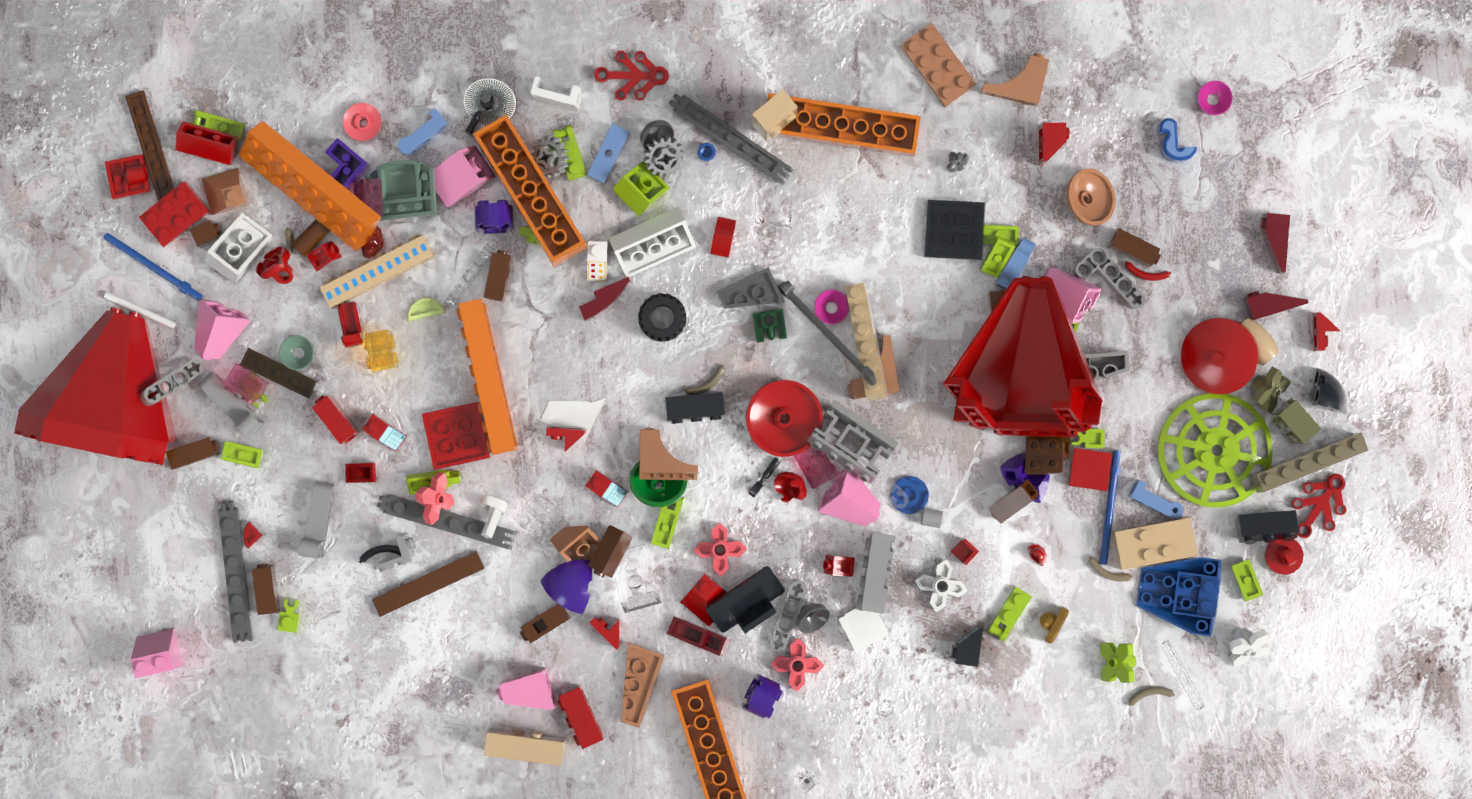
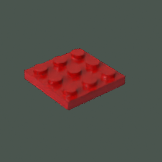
(455, 435)

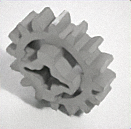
(550, 146)
(661, 149)

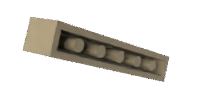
(1309, 462)

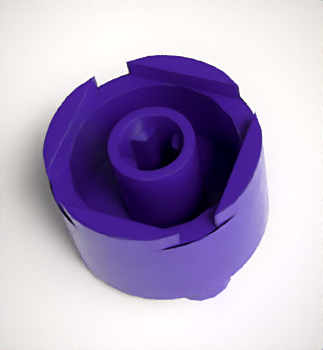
(493, 217)
(761, 696)

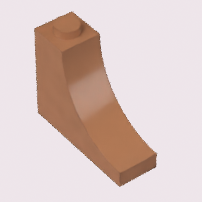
(1025, 87)
(856, 387)
(658, 463)

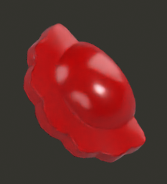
(1037, 554)

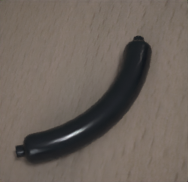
(379, 549)

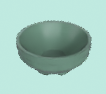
(287, 348)

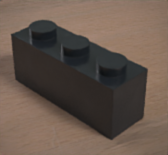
(695, 407)
(1267, 526)

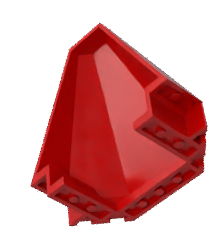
(1026, 368)
(96, 392)

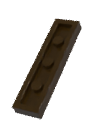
(278, 373)

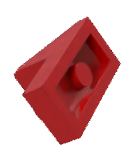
(1321, 325)
(571, 435)
(360, 472)
(611, 635)

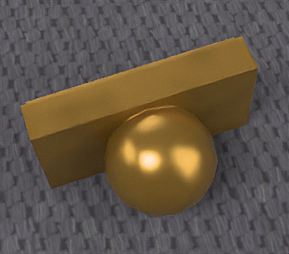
(1054, 623)

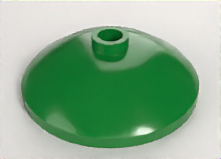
(646, 492)

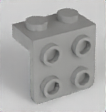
(406, 546)

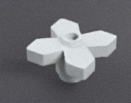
(951, 587)
(1248, 645)

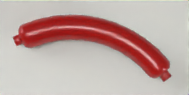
(1144, 275)

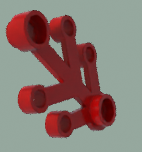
(634, 76)
(1322, 503)

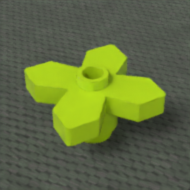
(1119, 662)

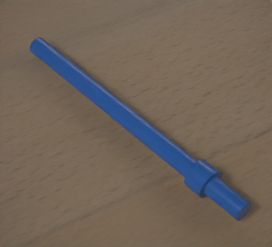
(184, 287)
(1115, 469)

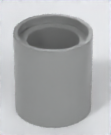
(931, 518)

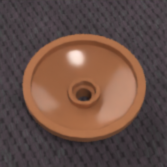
(1097, 195)

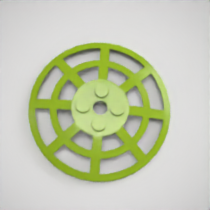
(1203, 449)

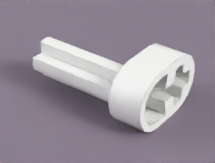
(497, 508)

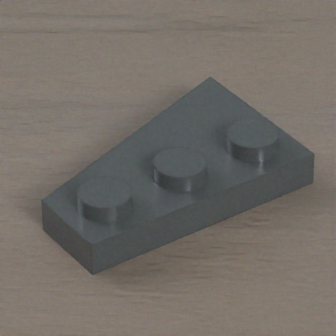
(751, 291)

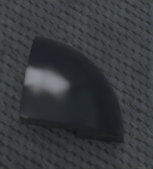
(1329, 392)

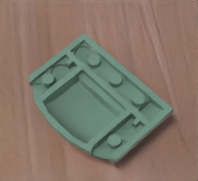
(406, 189)

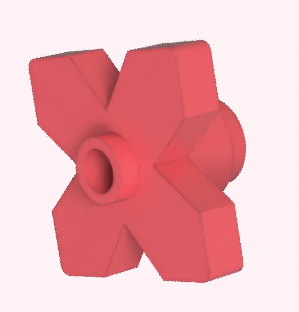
(434, 498)
(720, 560)
(797, 653)

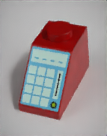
(384, 432)
(606, 488)

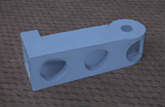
(424, 134)
(1015, 263)
(1145, 497)

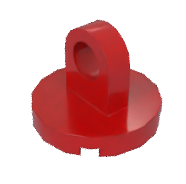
(276, 262)
(1284, 556)

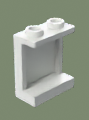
(570, 102)

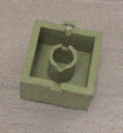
(1295, 422)

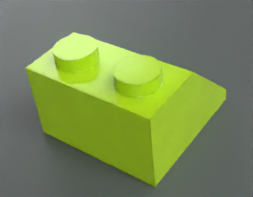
(640, 188)

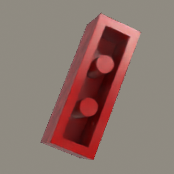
(206, 143)
(580, 717)

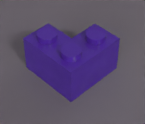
(350, 164)

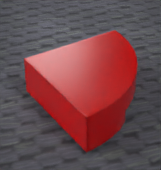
(251, 535)

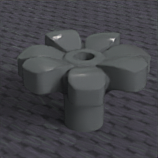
(957, 161)

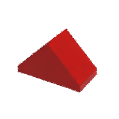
(723, 237)

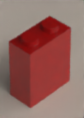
(335, 419)

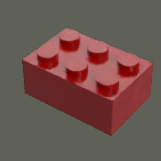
(174, 214)

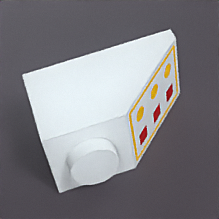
(597, 261)

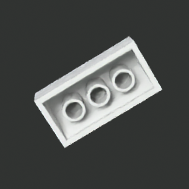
(652, 242)

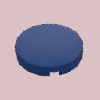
(915, 490)

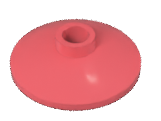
(360, 112)

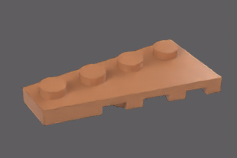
(640, 677)

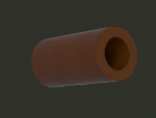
(310, 237)

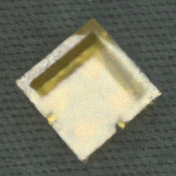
(379, 351)

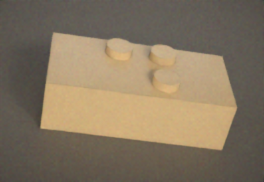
(774, 115)
(1154, 543)
(524, 746)

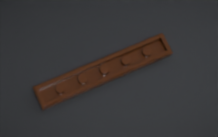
(150, 143)
(428, 584)

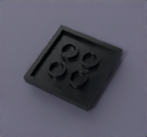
(955, 230)

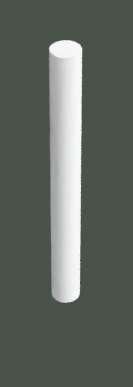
(138, 309)

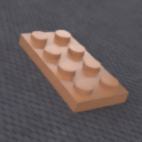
(938, 65)

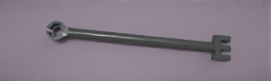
(786, 289)

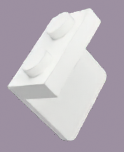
(861, 628)

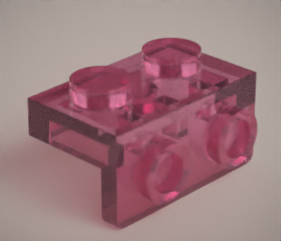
(370, 193)
(245, 383)
(816, 467)

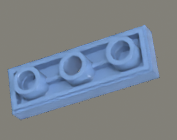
(613, 142)

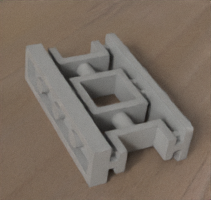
(861, 431)

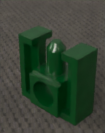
(778, 321)

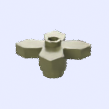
(1269, 388)

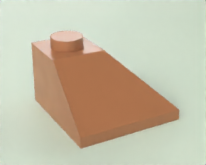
(225, 191)
(576, 543)

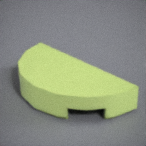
(425, 308)

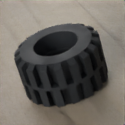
(648, 307)

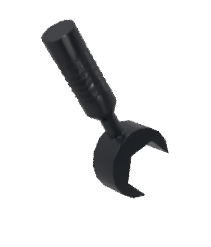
(476, 117)
(766, 474)

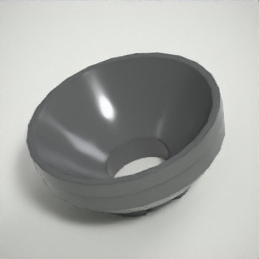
(664, 129)
(812, 617)

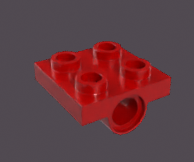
(127, 177)

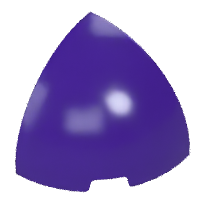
(1014, 474)
(569, 584)

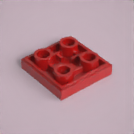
(1090, 469)

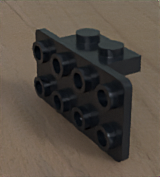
(747, 602)

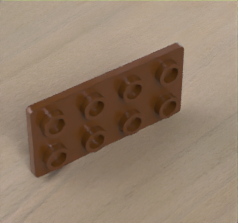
(1046, 454)

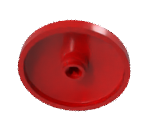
(1219, 355)
(783, 417)

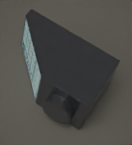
(968, 649)

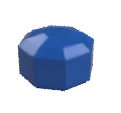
(706, 152)

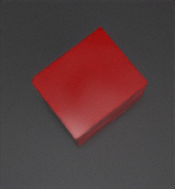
(964, 551)

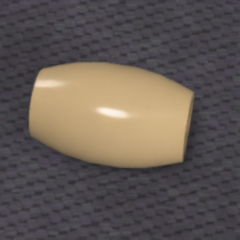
(1266, 344)

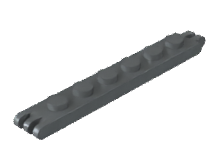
(731, 138)
(447, 521)
(235, 572)

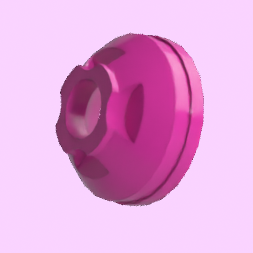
(1224, 96)
(831, 296)

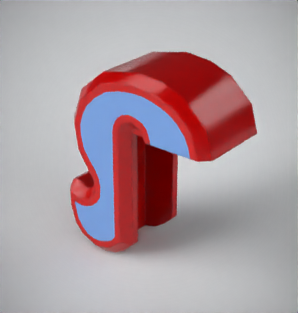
(350, 324)

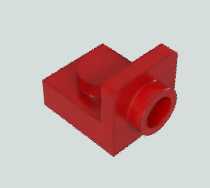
(324, 255)
(838, 565)

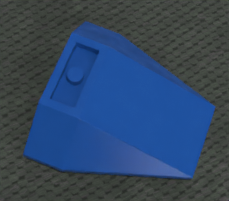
(1183, 593)

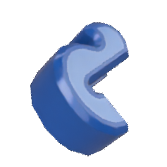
(1169, 144)

